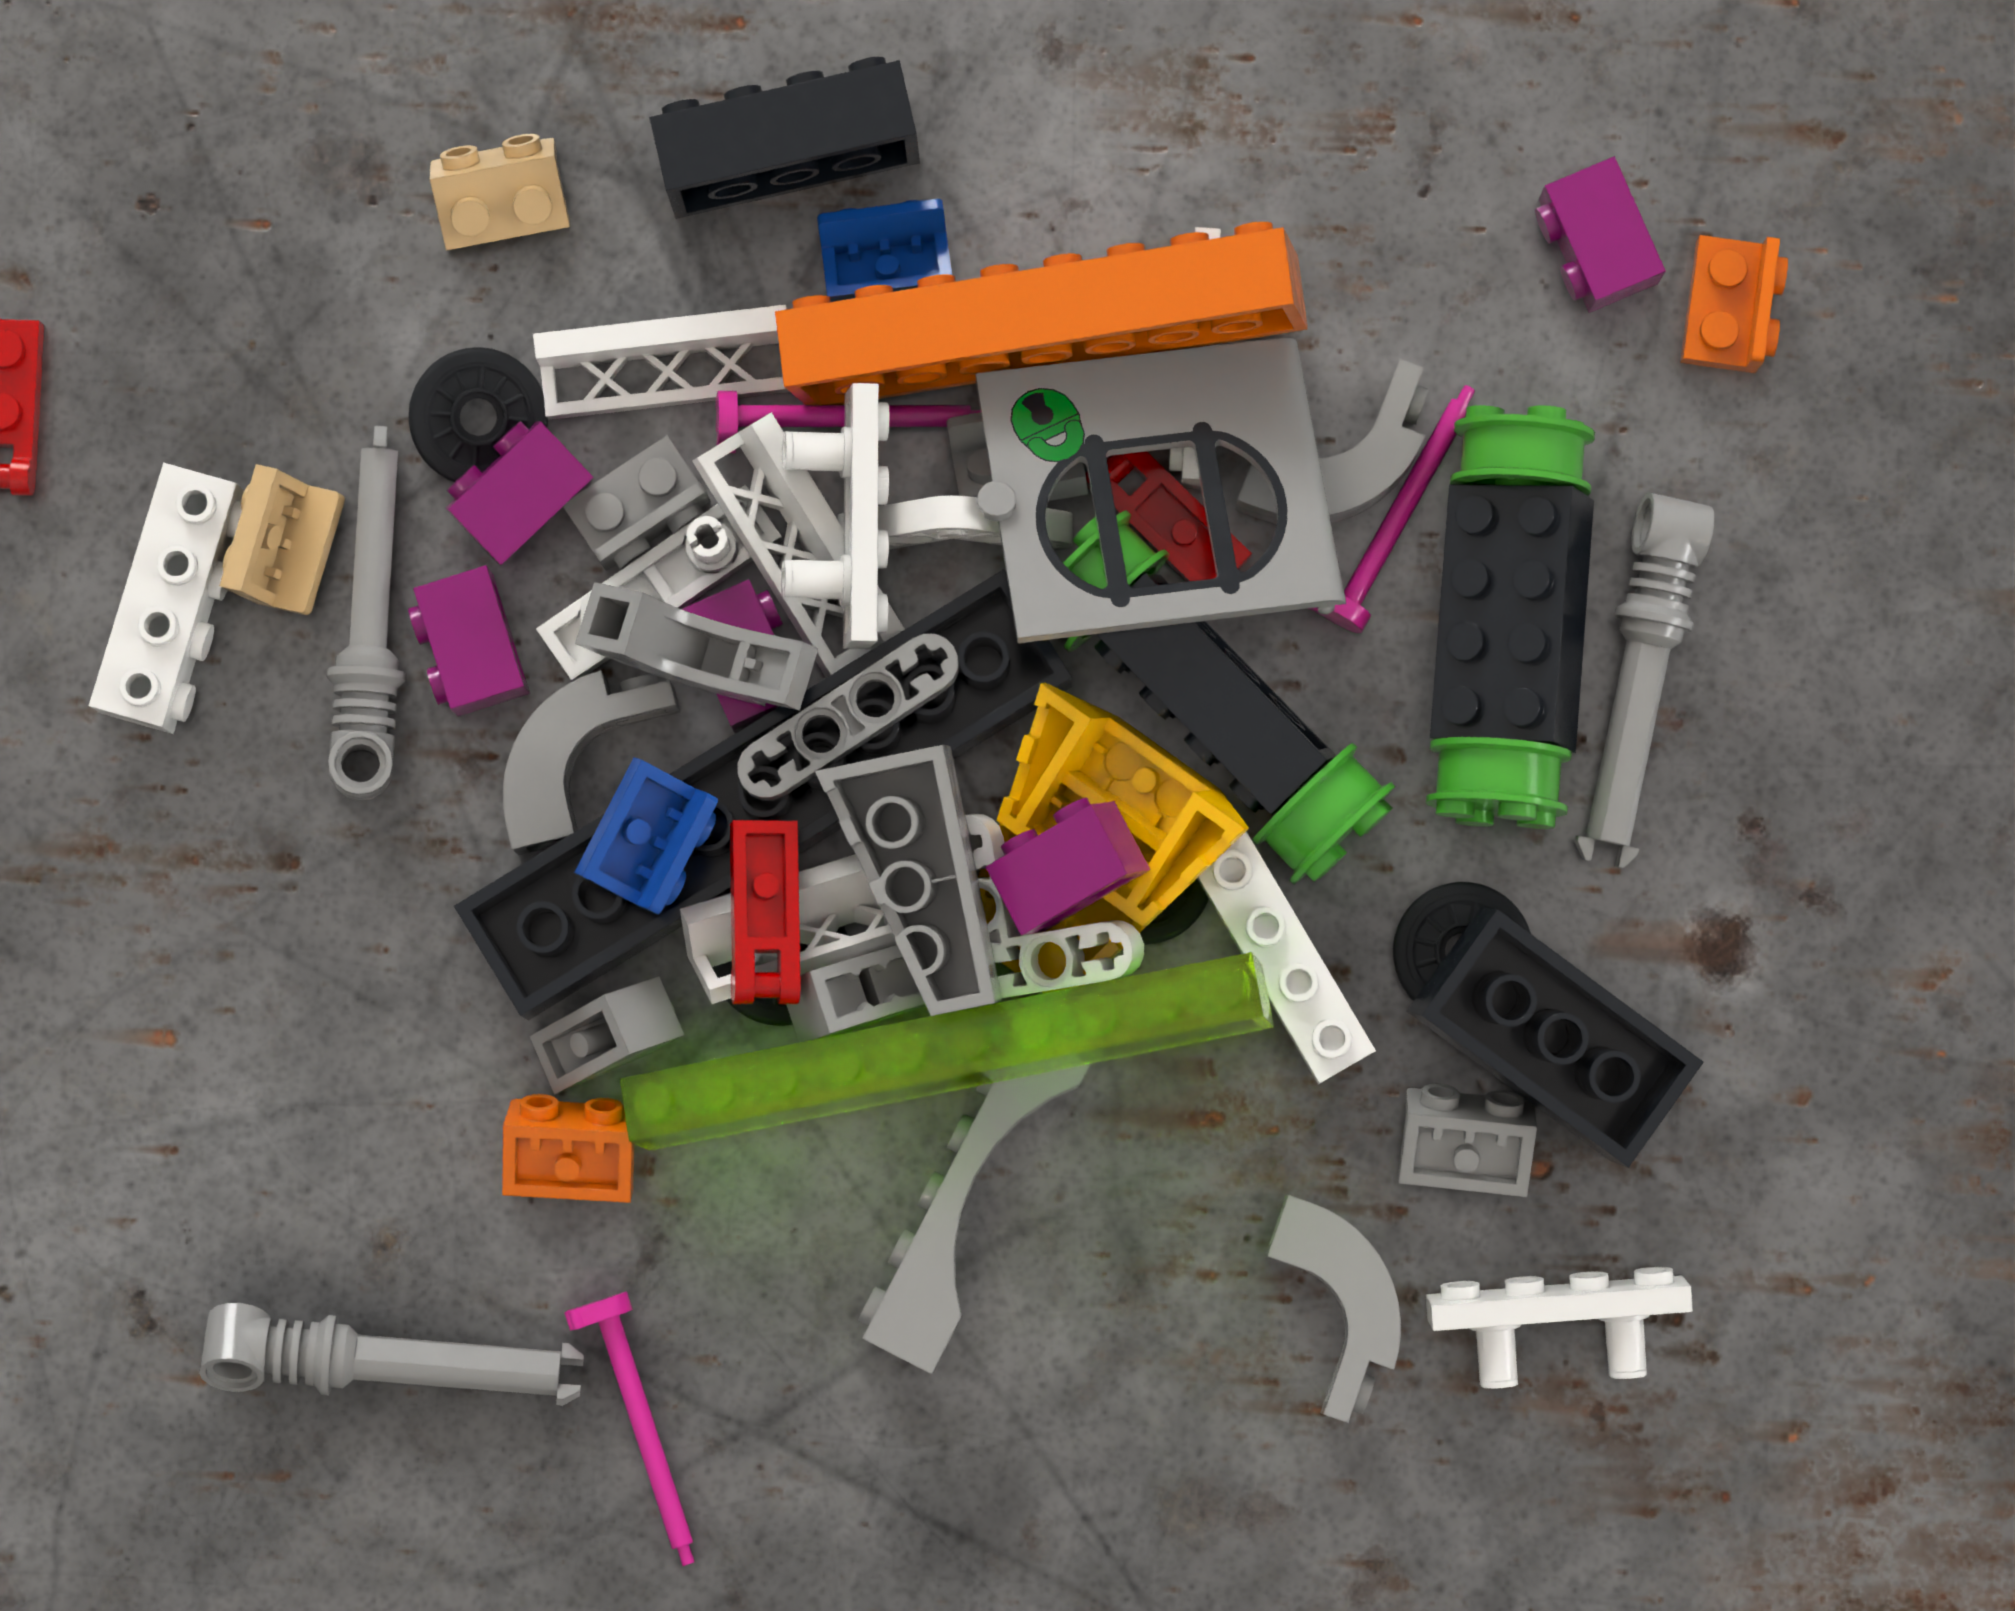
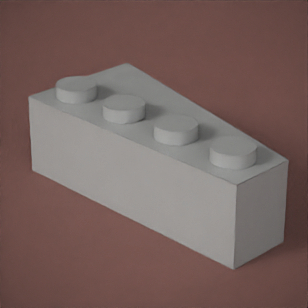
(920, 865)

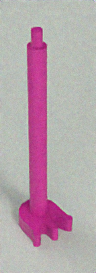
(731, 415)
(1352, 615)
(607, 1314)

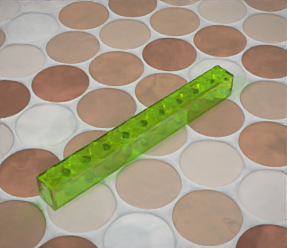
(947, 1052)

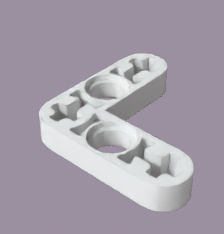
(956, 518)
(1006, 937)

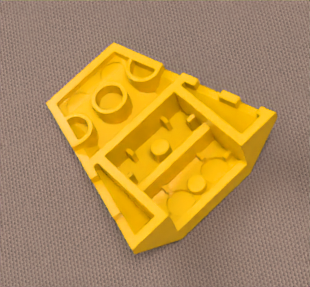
(1168, 807)

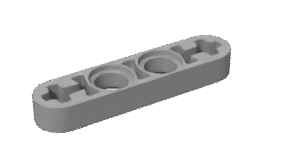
(842, 708)

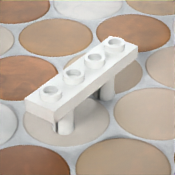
(865, 487)
(672, 571)
(1293, 970)
(1528, 1301)

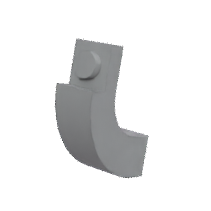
(1368, 470)
(695, 649)
(550, 742)
(1360, 1282)

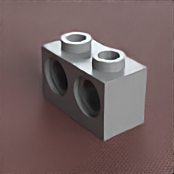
(854, 994)

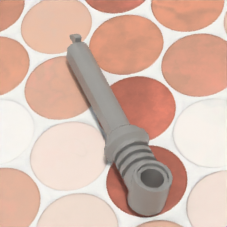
(1670, 540)
(366, 670)
(245, 1348)

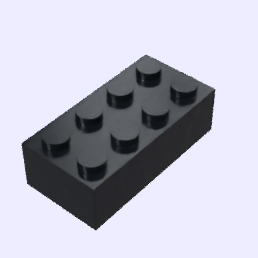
(785, 137)
(1555, 1036)

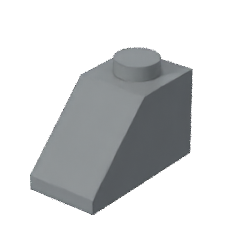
(607, 1034)

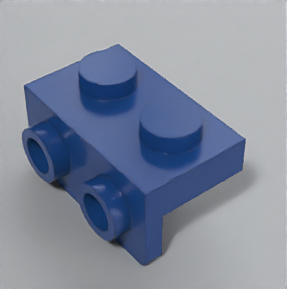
(883, 246)
(648, 837)

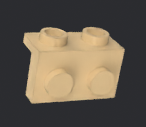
(498, 191)
(281, 541)

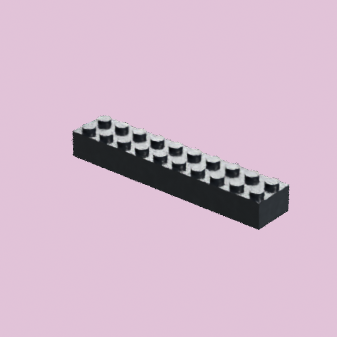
(558, 931)

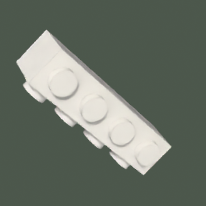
(169, 600)

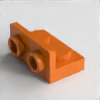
(1732, 303)
(567, 1150)

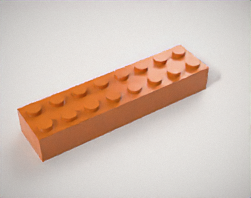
(1046, 315)

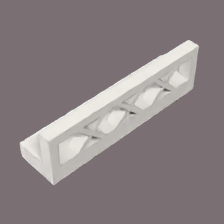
(651, 340)
(807, 519)
(828, 899)

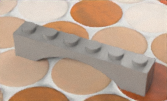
(922, 1300)

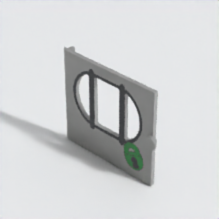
(1199, 398)

